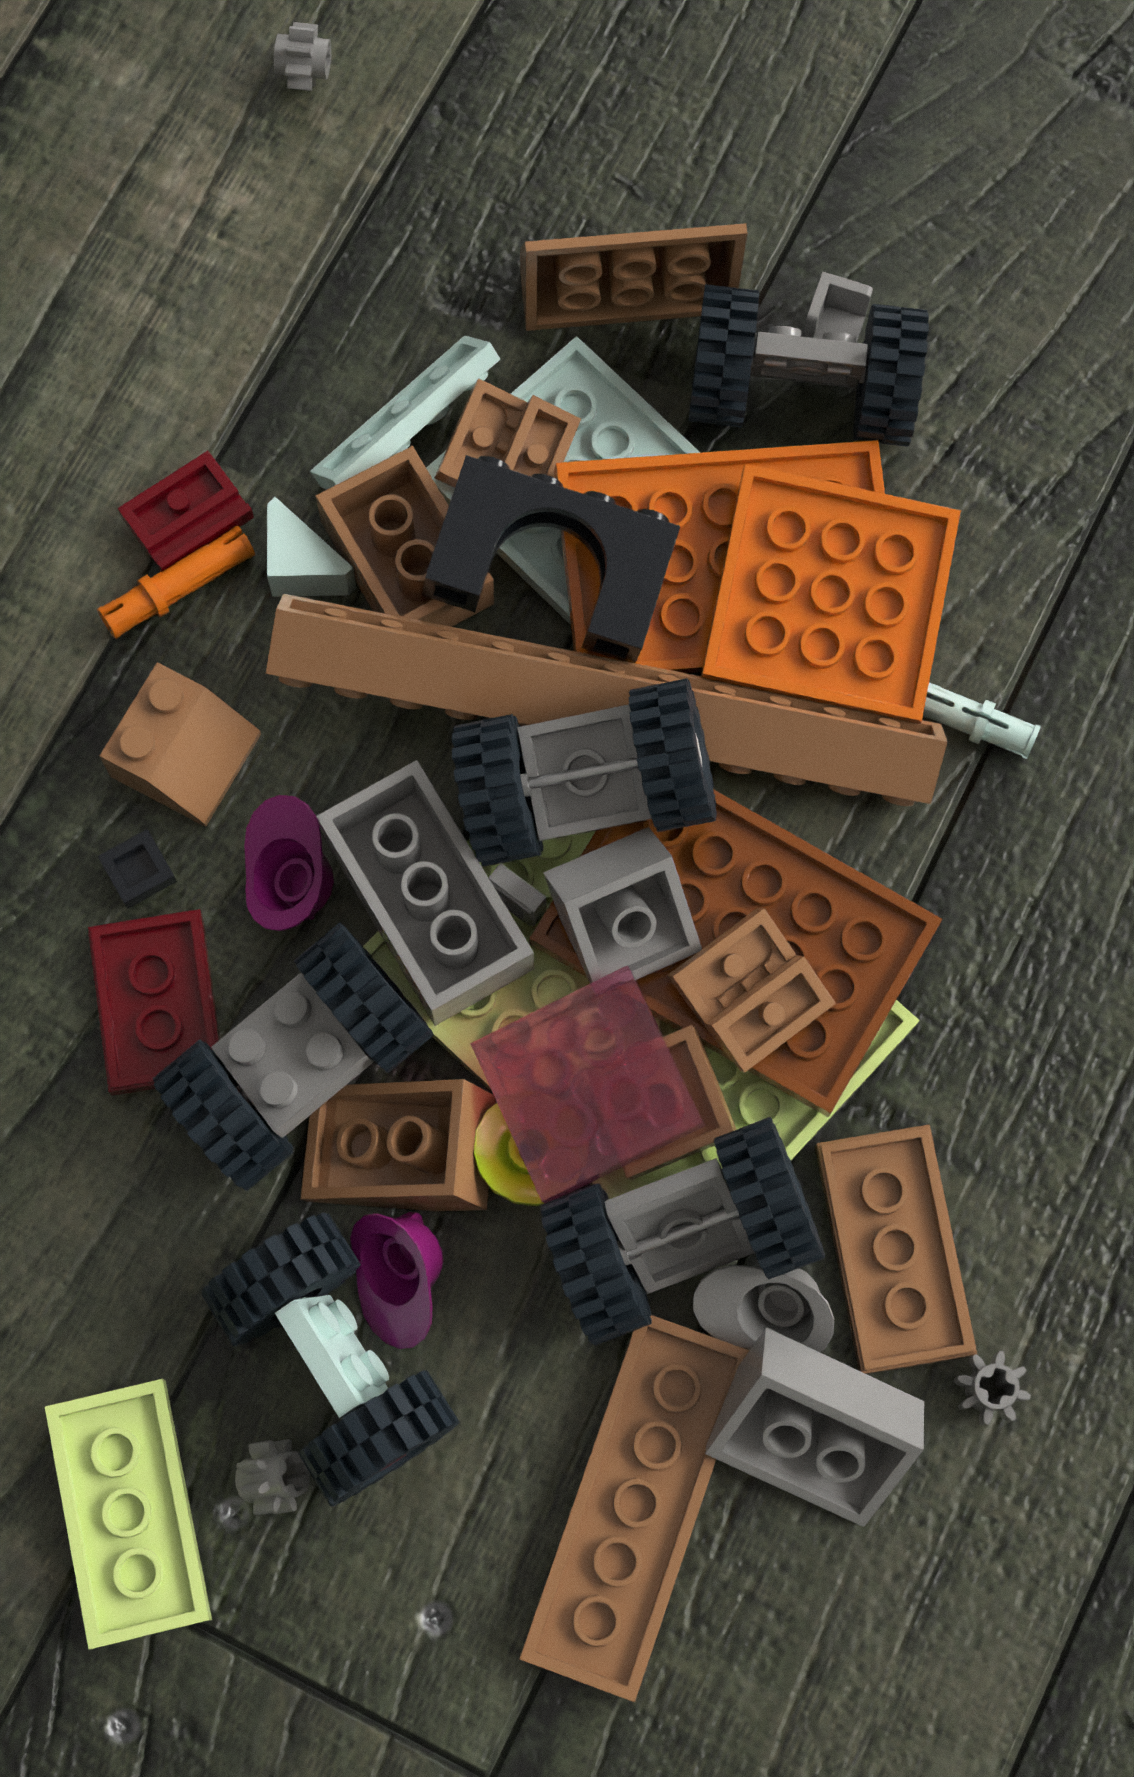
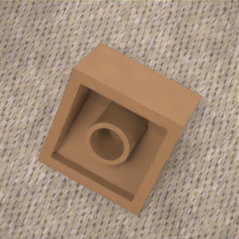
(179, 745)

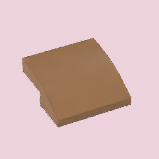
(502, 426)
(751, 989)

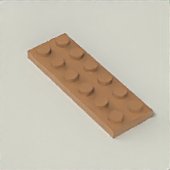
(633, 1510)

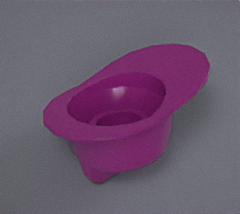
(285, 864)
(395, 1275)

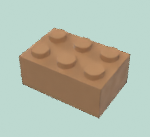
(387, 531)

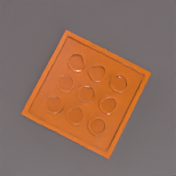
(831, 593)

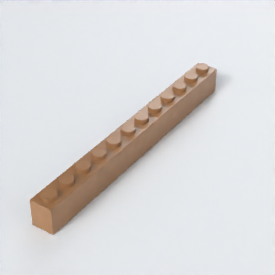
(538, 683)

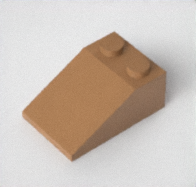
(398, 1146)

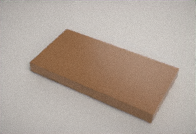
(895, 1250)

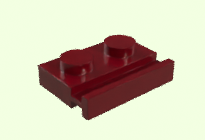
(185, 511)

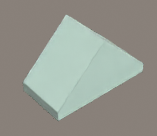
(300, 560)

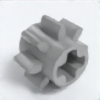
(302, 56)
(1005, 1379)
(272, 1477)

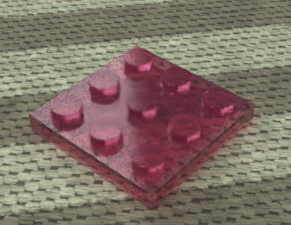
(587, 1084)

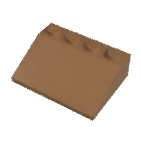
(627, 275)

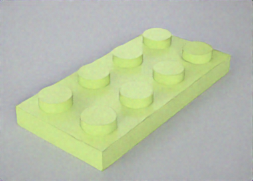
(127, 1514)

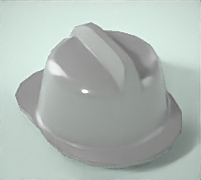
(741, 1302)

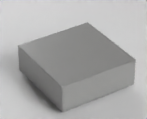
(518, 895)

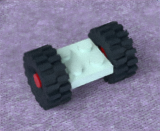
(289, 1287)

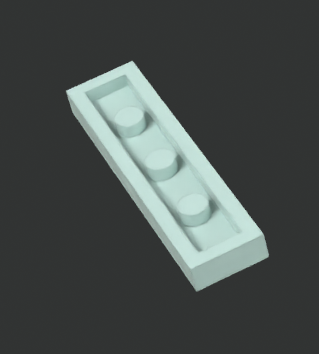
(413, 408)

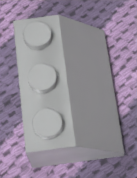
(817, 1428)

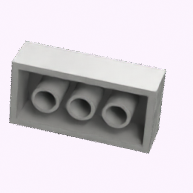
(426, 892)

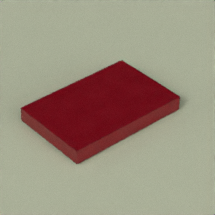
(151, 995)

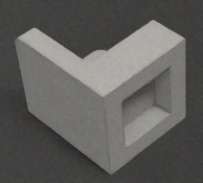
(837, 307)

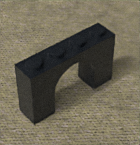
(498, 502)

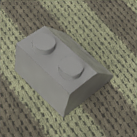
(624, 907)

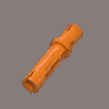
(167, 587)

